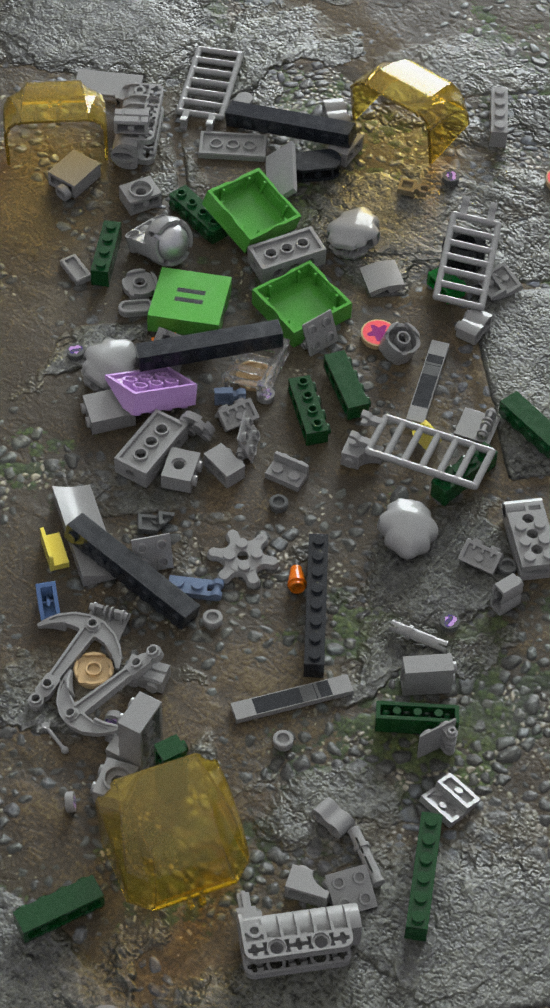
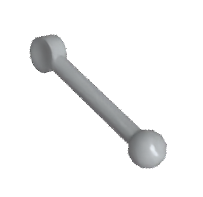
(46, 727)

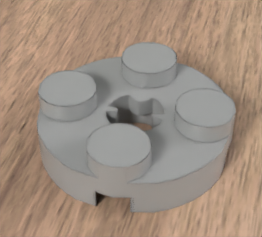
(135, 291)
(197, 426)

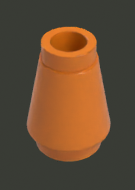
(296, 581)

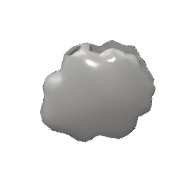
(353, 233)
(107, 358)
(407, 528)

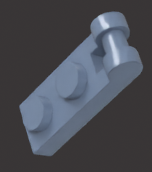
(198, 588)

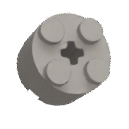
(400, 343)

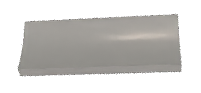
(70, 504)

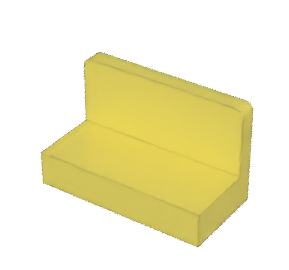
(54, 550)

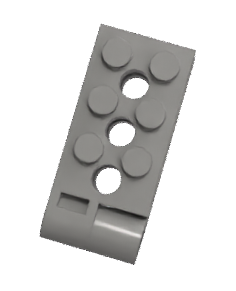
(528, 537)

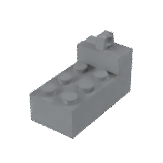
(137, 732)

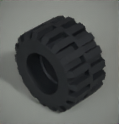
(460, 251)

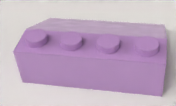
(152, 390)

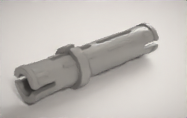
(410, 632)
(361, 848)

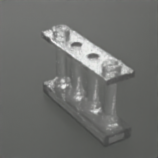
(268, 374)

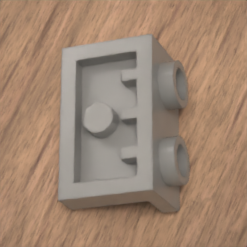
(232, 415)
(287, 471)
(480, 556)

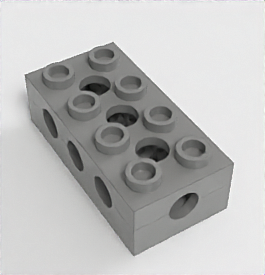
(280, 254)
(149, 447)

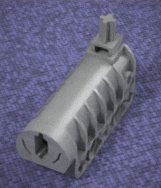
(130, 149)
(295, 936)

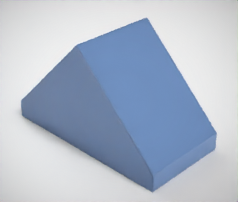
(47, 599)

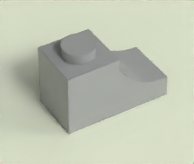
(355, 457)
(303, 887)

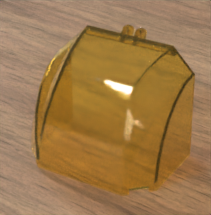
(419, 92)
(53, 104)
(172, 833)

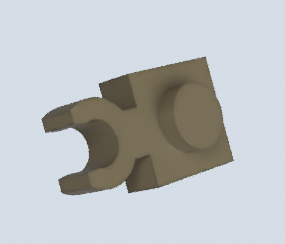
(410, 187)

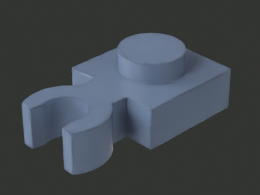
(226, 395)

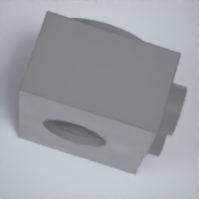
(140, 195)
(181, 470)
(107, 773)

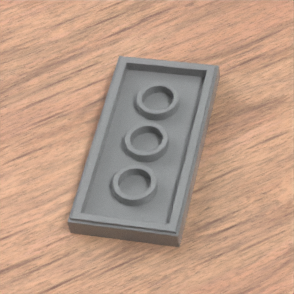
(106, 81)
(232, 146)
(282, 169)

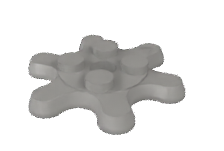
(247, 568)

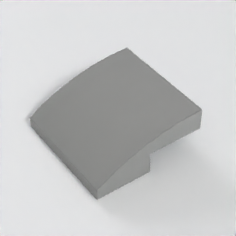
(382, 277)
(502, 282)
(450, 799)

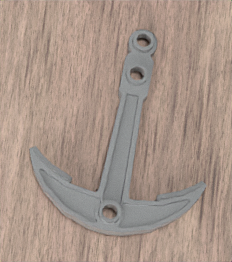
(83, 639)
(76, 713)

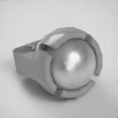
(162, 240)

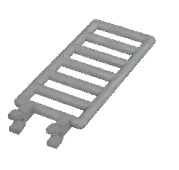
(212, 117)
(494, 238)
(380, 424)

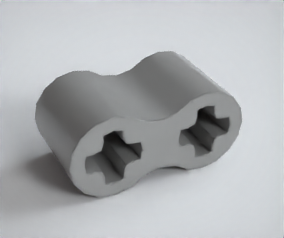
(333, 817)

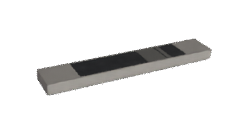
(427, 382)
(292, 698)

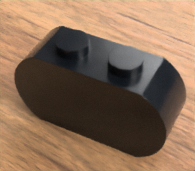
(317, 165)

